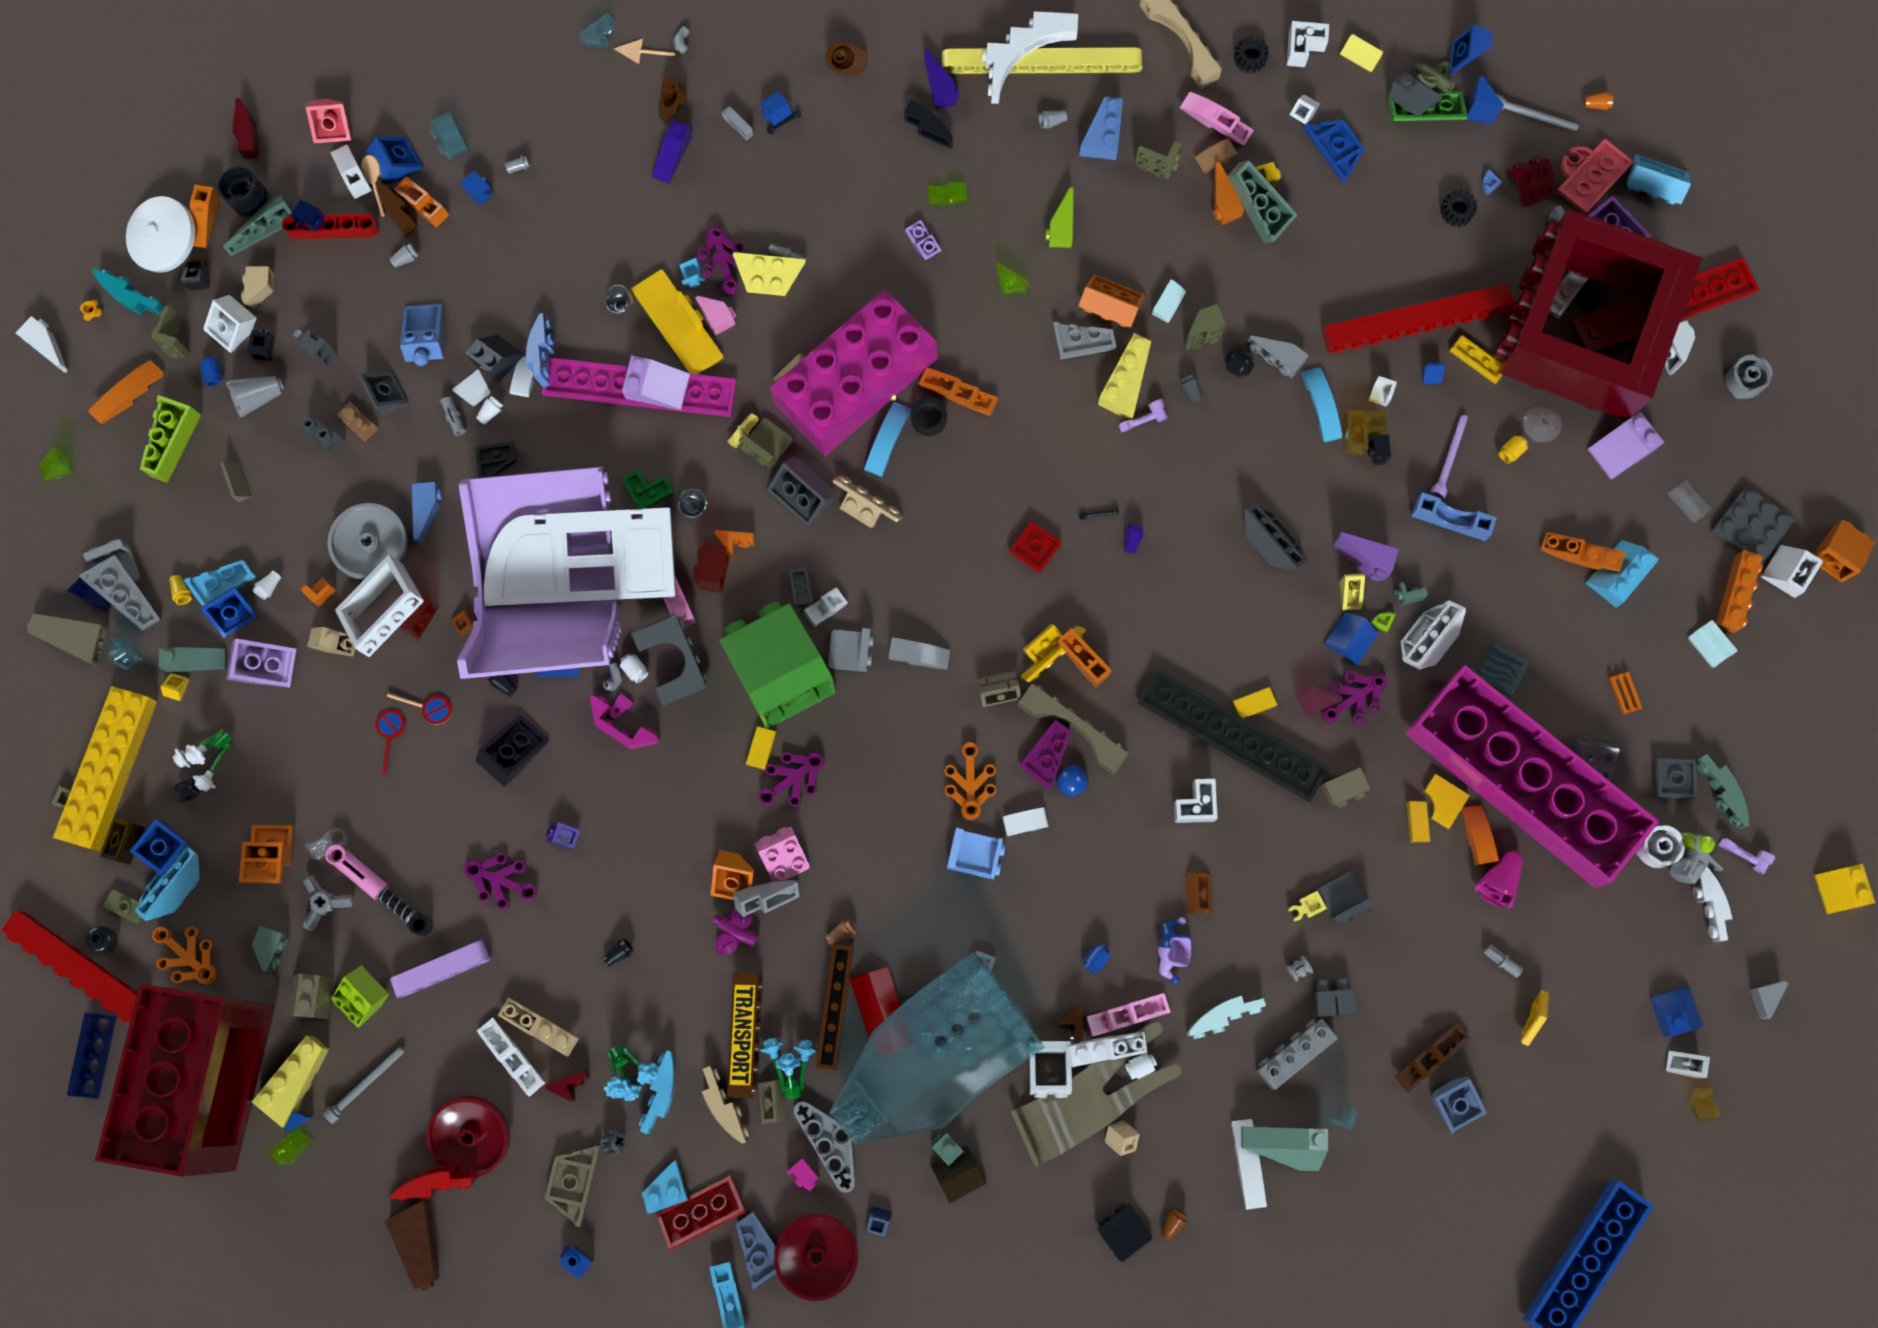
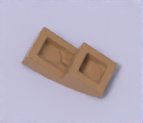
(1220, 152)

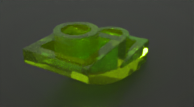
(947, 195)

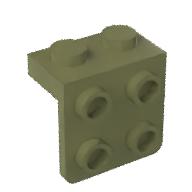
(1157, 163)
(166, 333)
(766, 443)

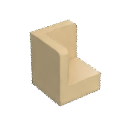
(1122, 1137)

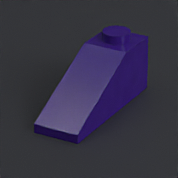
(941, 84)
(672, 151)

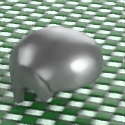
(619, 300)
(692, 503)

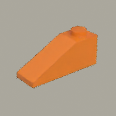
(1225, 200)
(1084, 658)

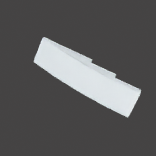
(511, 1057)
(1248, 1169)

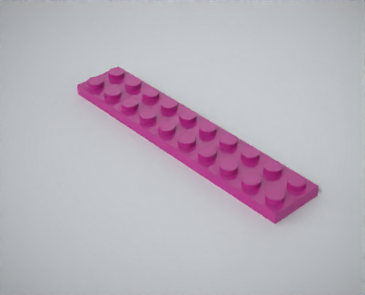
(605, 383)

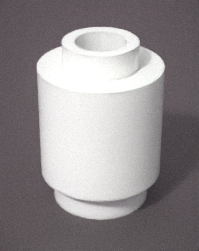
(633, 668)
(1141, 1066)

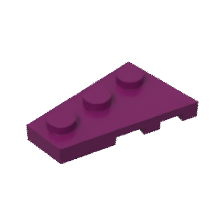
(1047, 754)

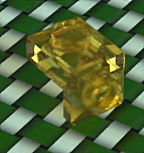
(1703, 1104)

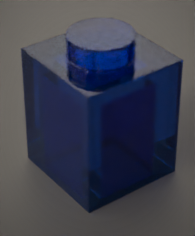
(308, 216)

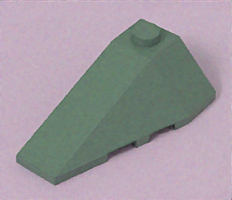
(260, 225)
(1295, 1147)

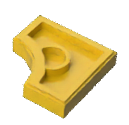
(1446, 800)
(1536, 1018)

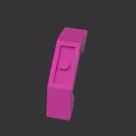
(642, 738)

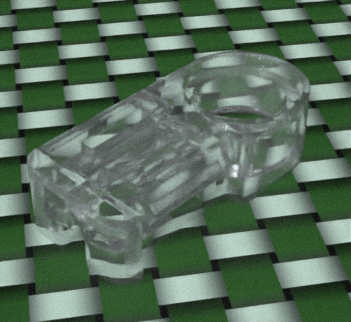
(319, 847)

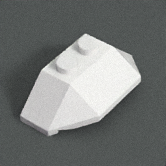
(1432, 635)

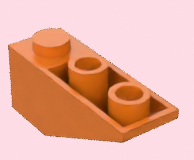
(203, 209)

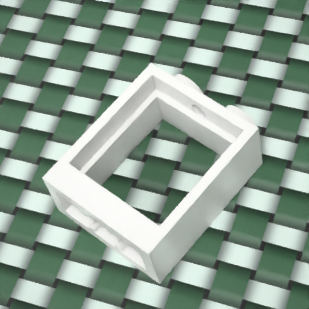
(1051, 1047)

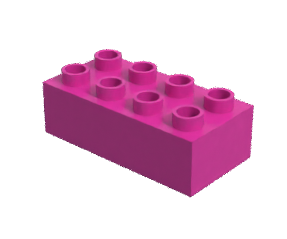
(854, 372)

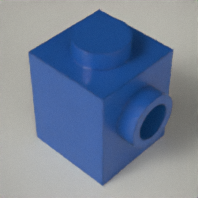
(775, 108)
(477, 188)
(575, 1261)

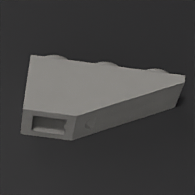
(1283, 355)

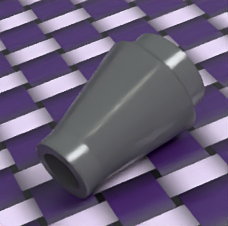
(1192, 388)

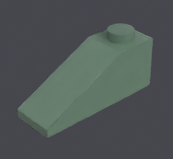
(192, 659)

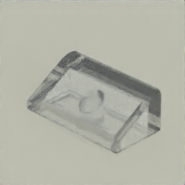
(1689, 501)

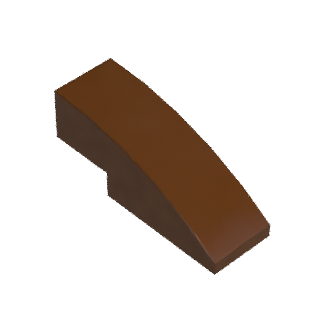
(396, 209)

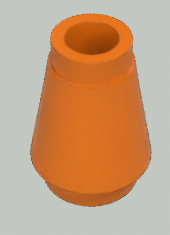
(1599, 101)

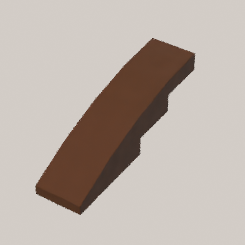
(1432, 1057)

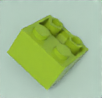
(359, 996)

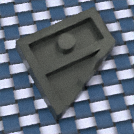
(495, 458)

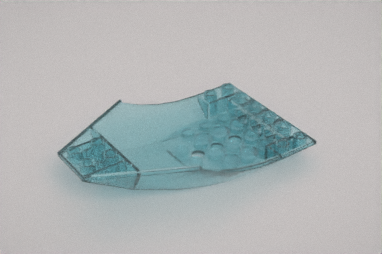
(916, 1086)

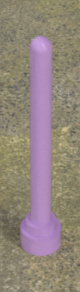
(1439, 489)

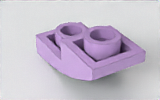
(922, 240)

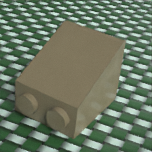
(310, 996)

